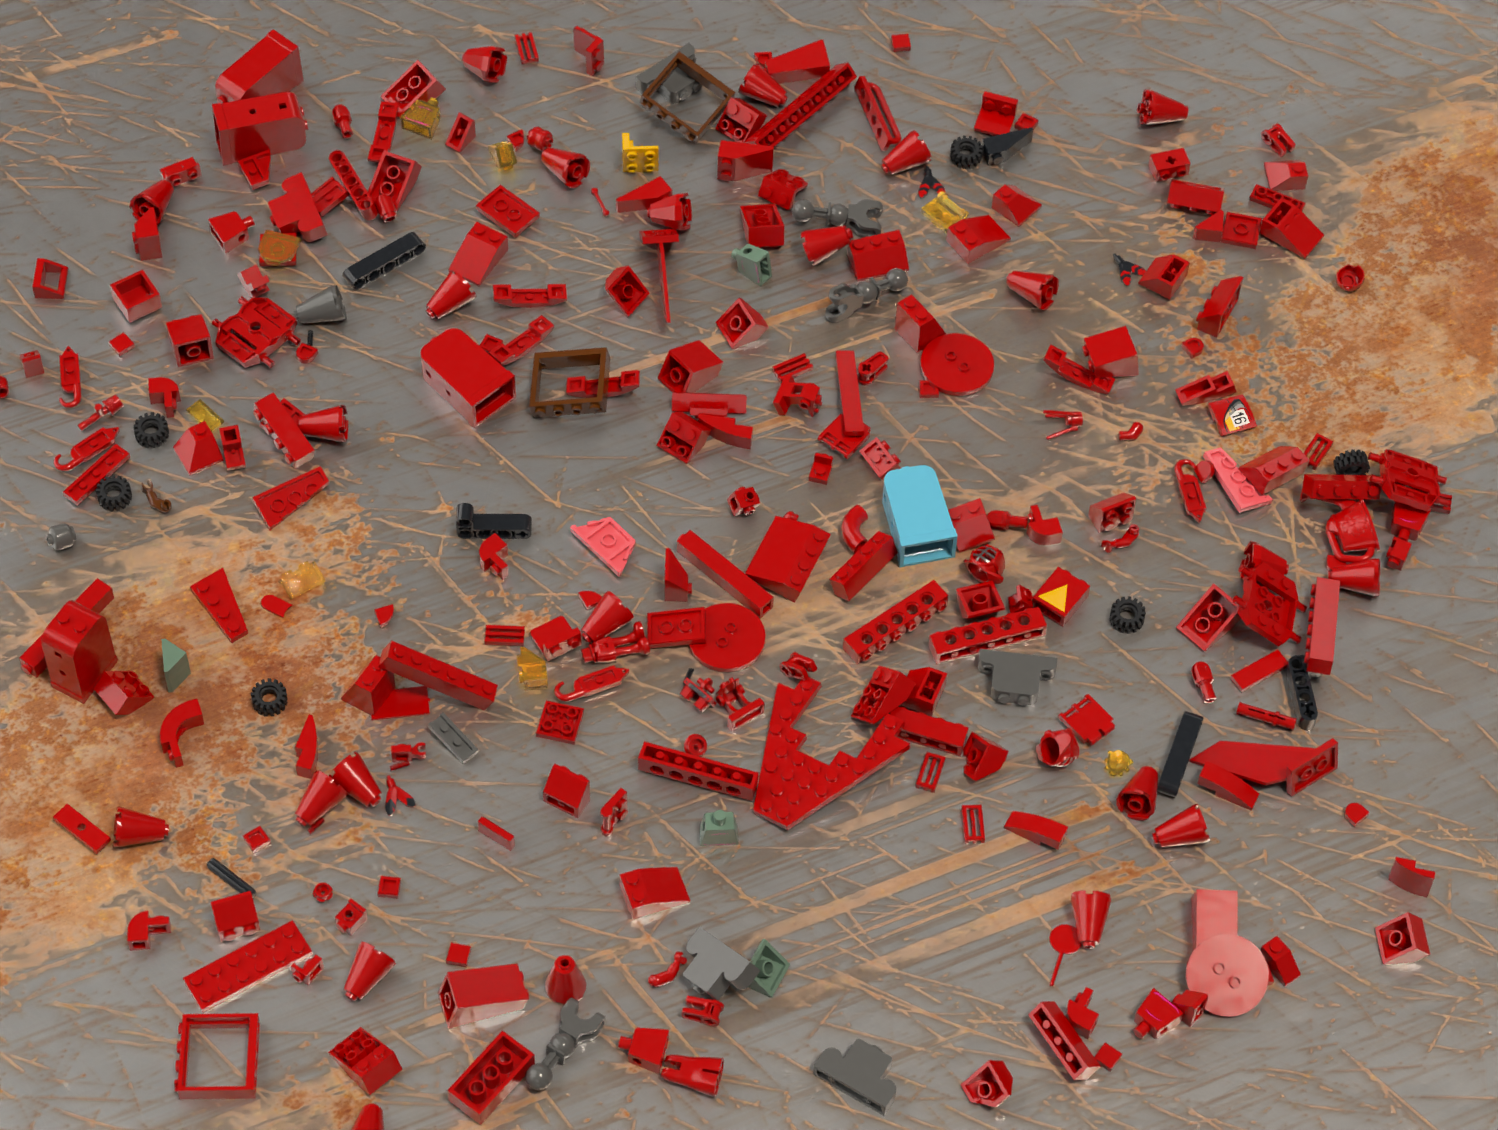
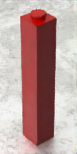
(724, 573)
(95, 598)

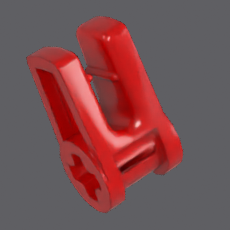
(1278, 140)
(872, 368)
(798, 666)
(707, 1012)

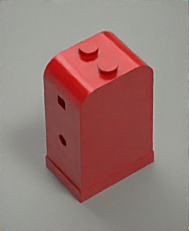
(264, 70)
(259, 125)
(466, 376)
(77, 650)

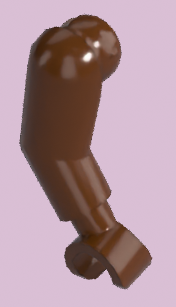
(159, 504)

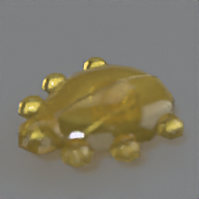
(1118, 762)

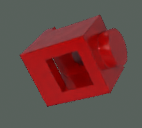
(1398, 553)
(351, 924)

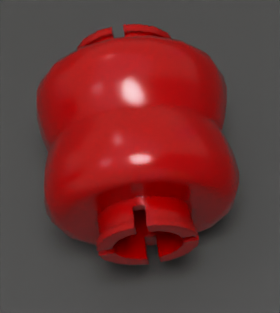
(539, 138)

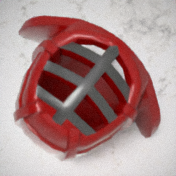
(986, 564)
(1058, 748)

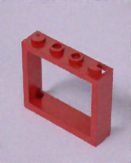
(217, 1021)

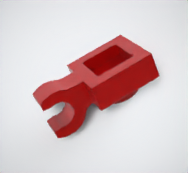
(404, 752)

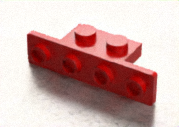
(709, 403)

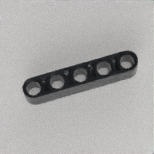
(384, 260)
(1180, 753)

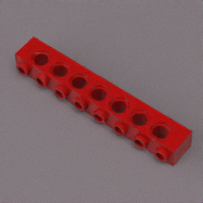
(804, 106)

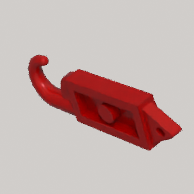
(70, 376)
(89, 448)
(1190, 491)
(593, 683)

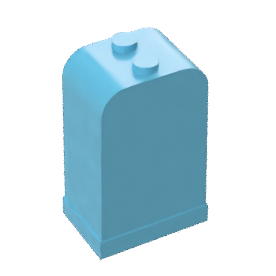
(918, 516)

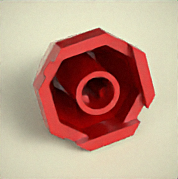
(486, 62)
(672, 212)
(1257, 554)

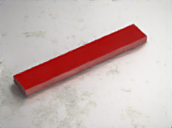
(849, 393)

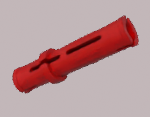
(1266, 716)

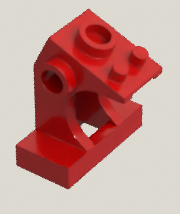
(808, 399)
(729, 693)

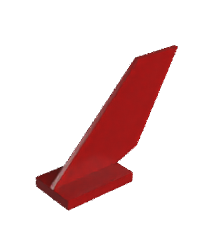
(661, 236)
(1273, 763)

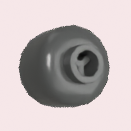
(61, 536)

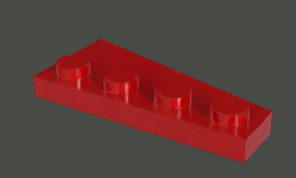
(289, 496)
(219, 601)

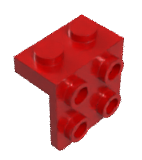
(591, 47)
(781, 188)
(556, 638)

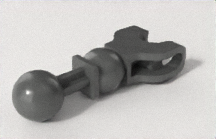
(855, 216)
(853, 296)
(562, 1045)

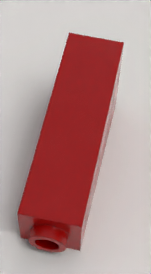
(799, 64)

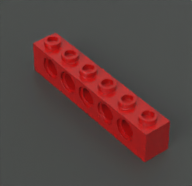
(899, 613)
(997, 637)
(698, 771)

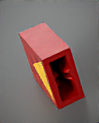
(1061, 596)

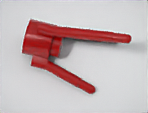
(1072, 419)

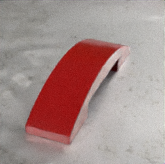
(385, 130)
(530, 297)
(524, 343)
(1076, 373)
(619, 385)

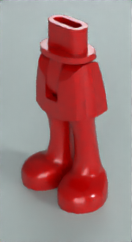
(605, 649)

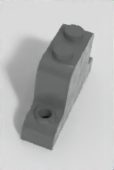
(678, 85)
(1016, 675)

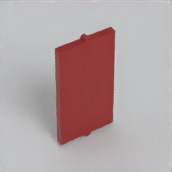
(404, 703)

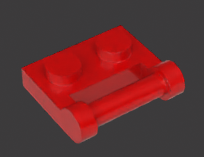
(614, 811)

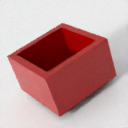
(136, 296)

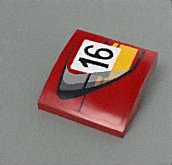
(1232, 415)

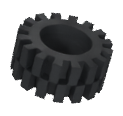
(966, 144)
(153, 438)
(1351, 463)
(114, 484)
(1131, 606)
(273, 706)

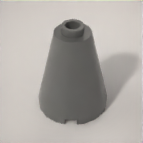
(322, 307)

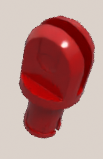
(342, 120)
(1004, 520)
(1204, 679)

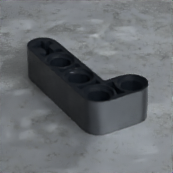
(484, 525)
(1302, 692)

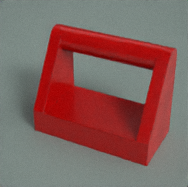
(43, 267)

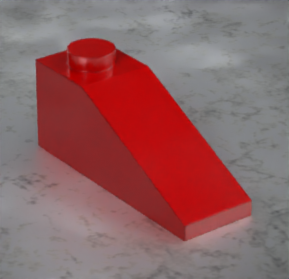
(644, 196)

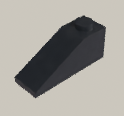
(1004, 146)

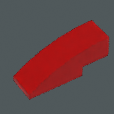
(1206, 389)
(727, 432)
(307, 749)
(1228, 786)
(1037, 828)

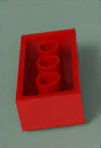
(491, 1077)

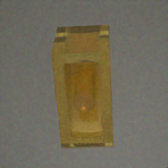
(503, 155)

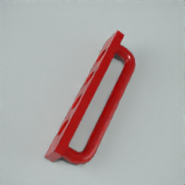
(874, 115)

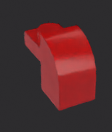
(253, 281)
(164, 391)
(232, 447)
(1042, 531)
(491, 556)
(142, 927)
(1080, 1016)

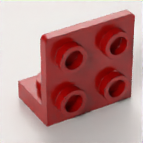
(996, 114)

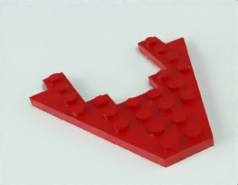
(799, 785)

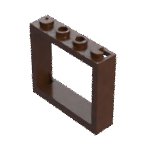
(701, 76)
(566, 359)

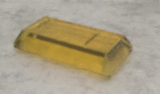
(202, 412)

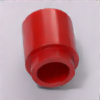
(386, 208)

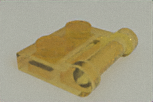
(939, 215)

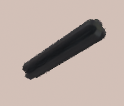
(229, 877)

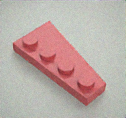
(1235, 484)

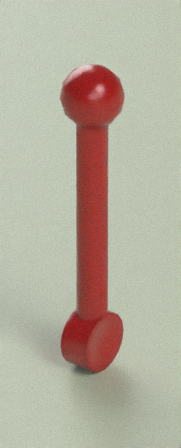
(594, 191)

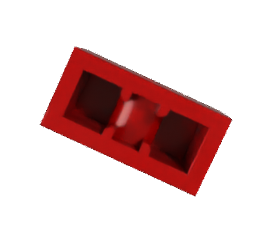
(1169, 164)

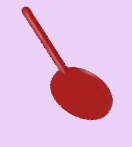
(1064, 941)

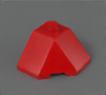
(982, 756)
(989, 1084)

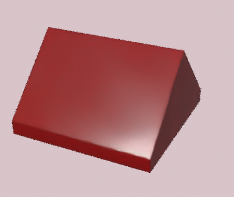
(979, 600)

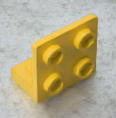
(639, 157)

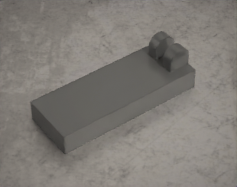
(453, 738)

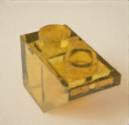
(533, 670)

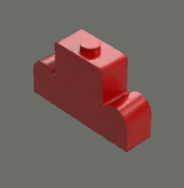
(297, 210)

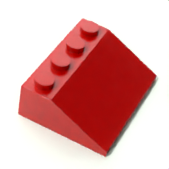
(787, 556)

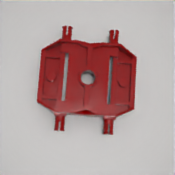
(275, 329)
(1403, 470)
(1278, 619)

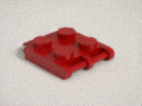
(835, 437)
(1088, 721)

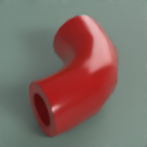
(851, 528)

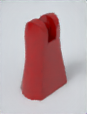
(694, 1072)

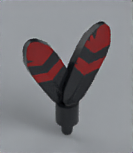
(929, 181)
(1126, 268)

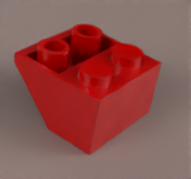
(740, 120)
(1165, 275)
(683, 436)
(1112, 512)
(927, 690)
(123, 691)
(567, 790)

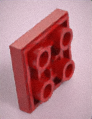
(560, 722)

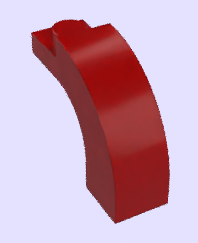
(175, 724)

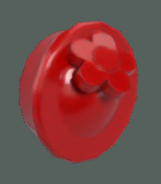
(695, 745)

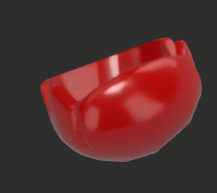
(1350, 277)

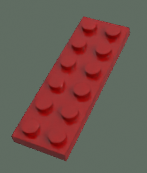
(247, 966)

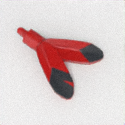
(394, 793)

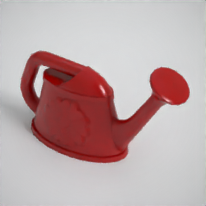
(1350, 529)

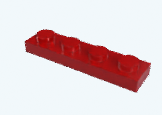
(103, 467)

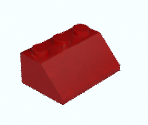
(1195, 196)
(877, 255)
(1219, 306)
(1275, 468)

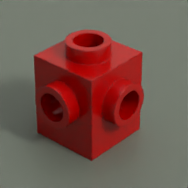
(743, 501)

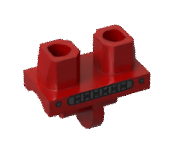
(704, 699)

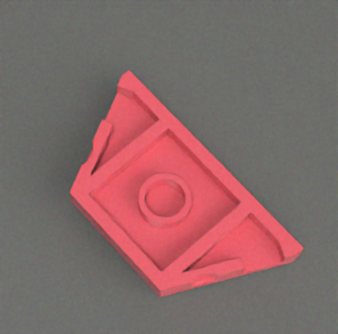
(607, 542)

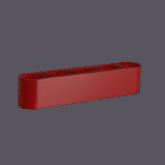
(353, 185)

